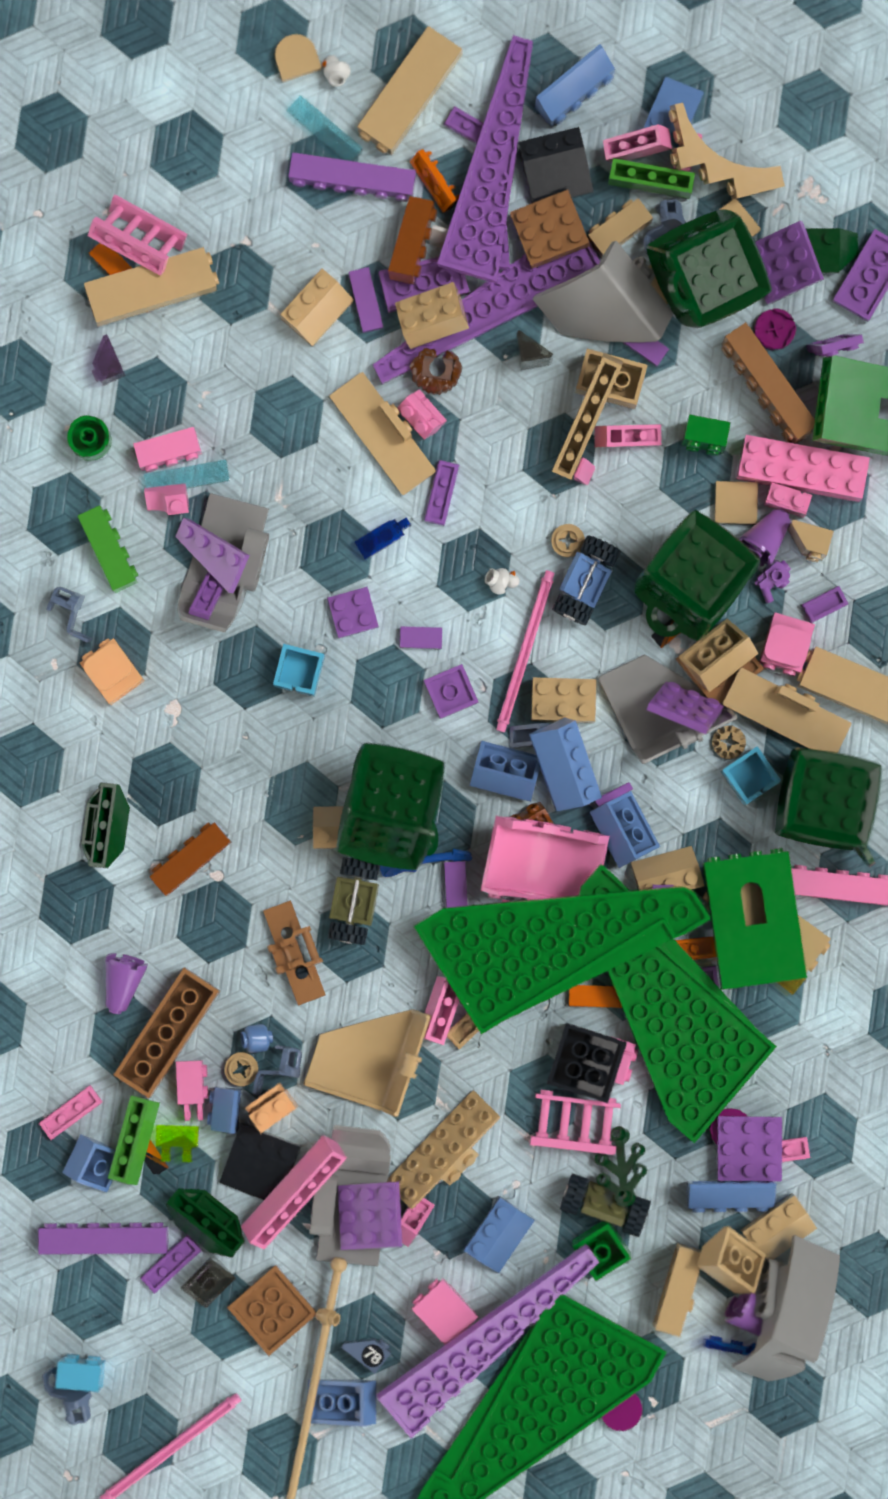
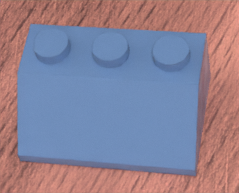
(505, 771)
(627, 829)
(499, 1234)

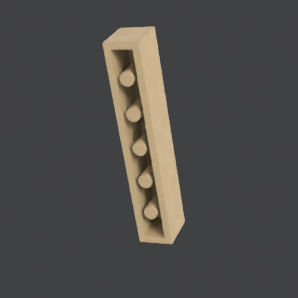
(587, 416)

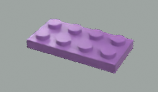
(430, 278)
(867, 279)
(830, 346)

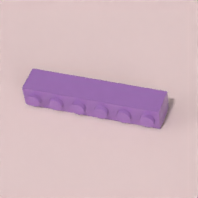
(352, 176)
(103, 1239)

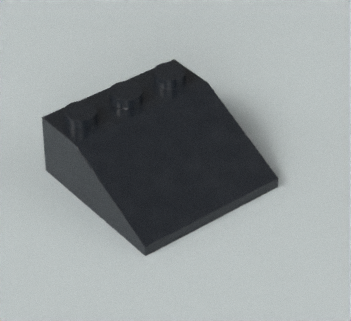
(555, 165)
(587, 1062)
(258, 1161)

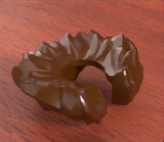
(435, 384)

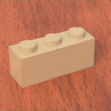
(620, 226)

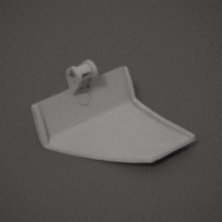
(608, 301)
(629, 693)

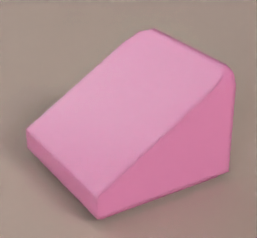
(584, 471)

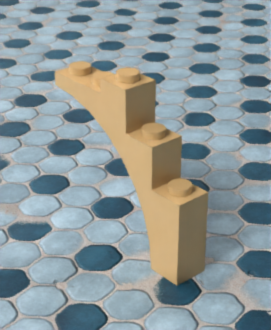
(714, 168)

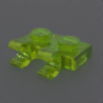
(177, 1136)

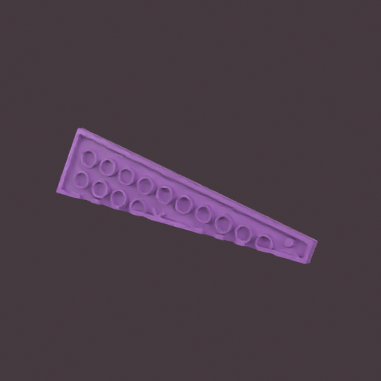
(480, 217)
(494, 305)
(442, 1375)

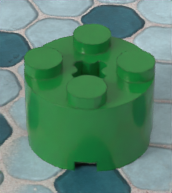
(78, 440)

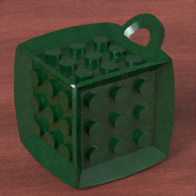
(709, 268)
(695, 577)
(829, 800)
(391, 807)

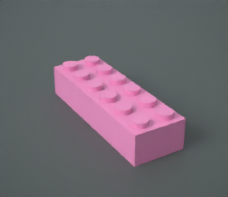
(803, 468)

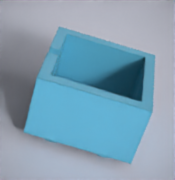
(299, 670)
(750, 775)
(80, 1373)

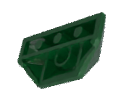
(833, 247)
(105, 825)
(206, 1221)

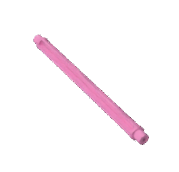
(525, 651)
(172, 1447)

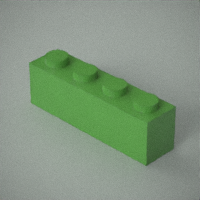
(651, 178)
(107, 548)
(134, 1140)

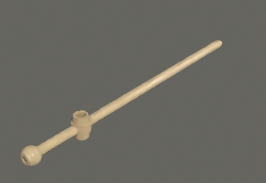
(327, 1317)

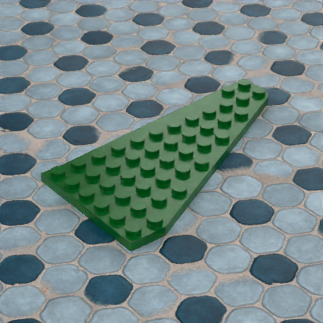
(530, 950)
(685, 1028)
(552, 1388)

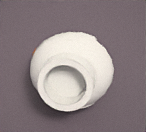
(336, 70)
(500, 579)

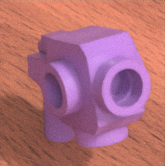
(775, 575)

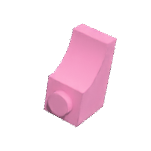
(169, 498)
(414, 1219)

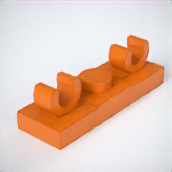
(433, 180)

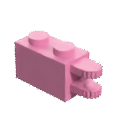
(191, 1086)

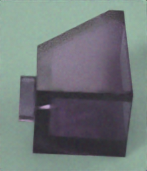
(107, 363)

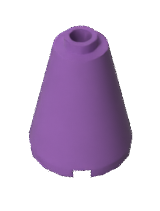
(767, 535)
(122, 980)
(741, 1314)

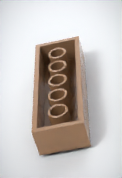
(768, 383)
(167, 1032)

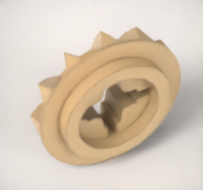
(561, 533)
(721, 748)
(232, 1064)

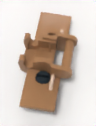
(287, 954)

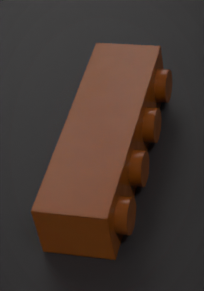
(411, 240)
(190, 859)

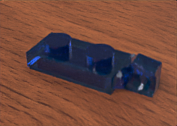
(381, 537)
(733, 1347)

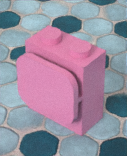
(786, 644)
(444, 1311)

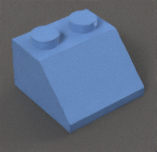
(225, 1109)
(90, 1163)

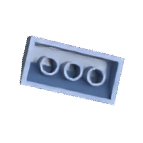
(575, 86)
(565, 765)
(731, 1194)

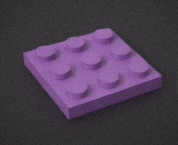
(789, 261)
(685, 707)
(749, 1148)
(370, 1215)

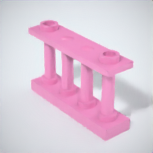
(131, 247)
(562, 1140)

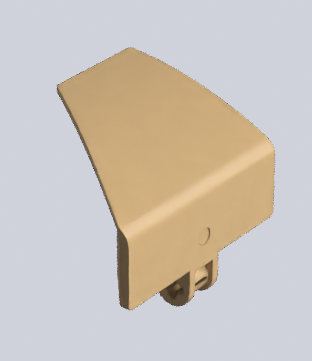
(370, 1060)

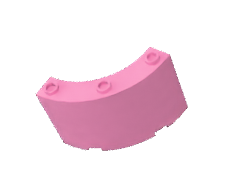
(540, 859)

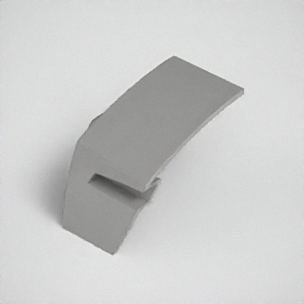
(242, 527)
(365, 1163)
(794, 1310)

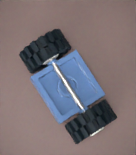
(586, 579)

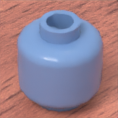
(256, 1038)

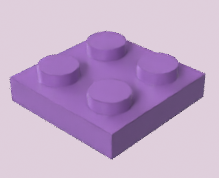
(353, 612)
(451, 691)

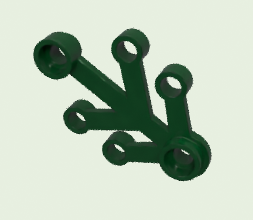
(622, 1168)

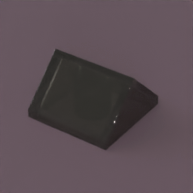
(531, 353)
(208, 1282)

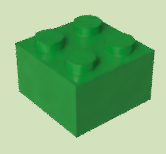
(706, 434)
(606, 1246)

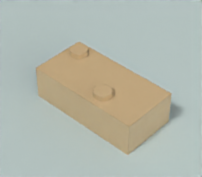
(678, 1290)

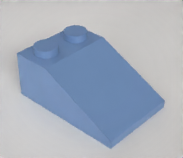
(673, 93)
(345, 1402)

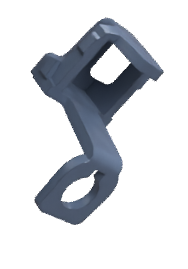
(668, 219)
(74, 604)
(286, 1067)
(72, 1399)

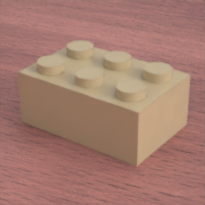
(431, 315)
(626, 386)
(563, 698)

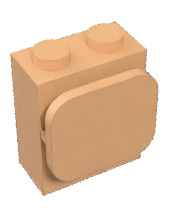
(111, 671)
(271, 1107)

